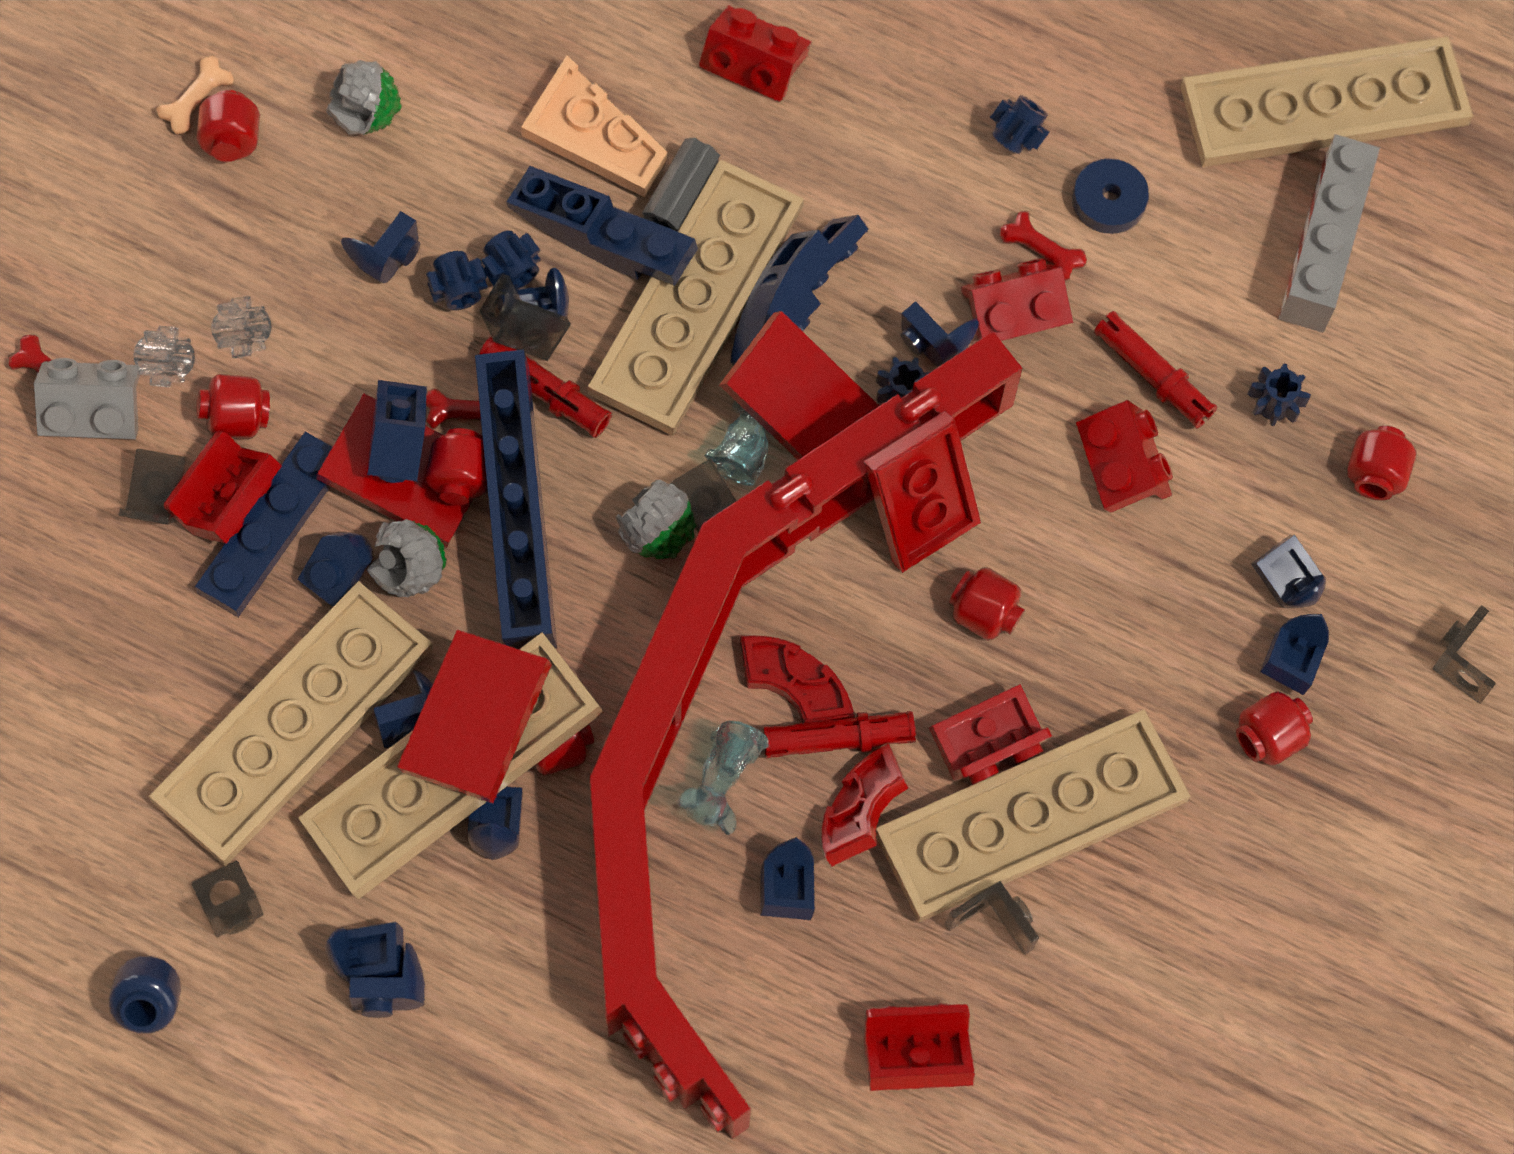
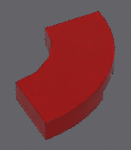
(795, 675)
(854, 815)

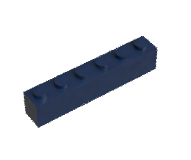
(515, 498)

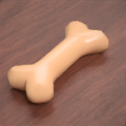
(210, 77)

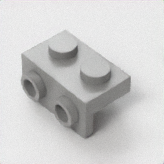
(87, 399)

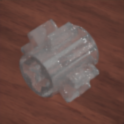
(241, 327)
(164, 356)

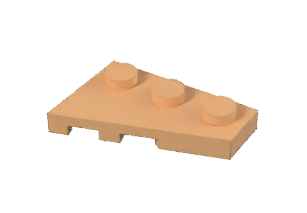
(589, 130)

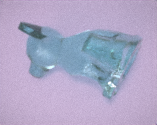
(742, 450)
(732, 749)

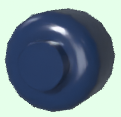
(145, 994)

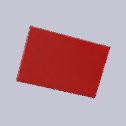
(795, 388)
(923, 491)
(411, 500)
(474, 716)

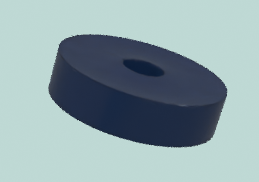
(1105, 214)

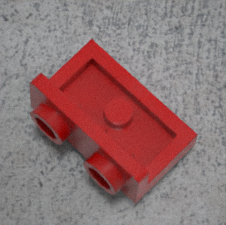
(753, 52)
(1019, 301)
(1124, 455)
(221, 488)
(989, 733)
(918, 1047)

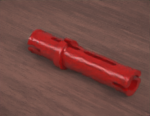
(1170, 383)
(589, 415)
(840, 734)

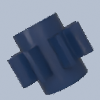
(1019, 124)
(512, 257)
(456, 280)
(901, 373)
(1274, 382)

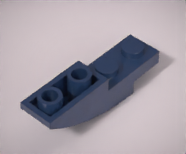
(600, 231)
(793, 275)

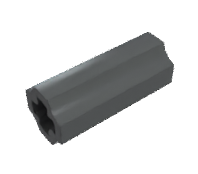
(681, 184)

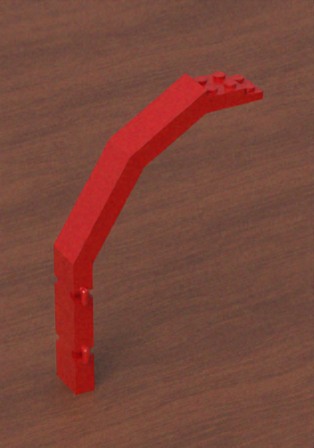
(724, 558)

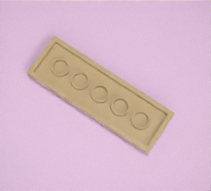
(1311, 99)
(682, 328)
(291, 723)
(1031, 815)
(390, 817)

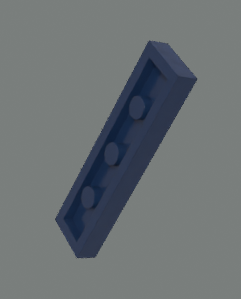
(267, 529)

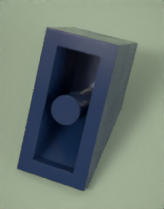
(397, 431)

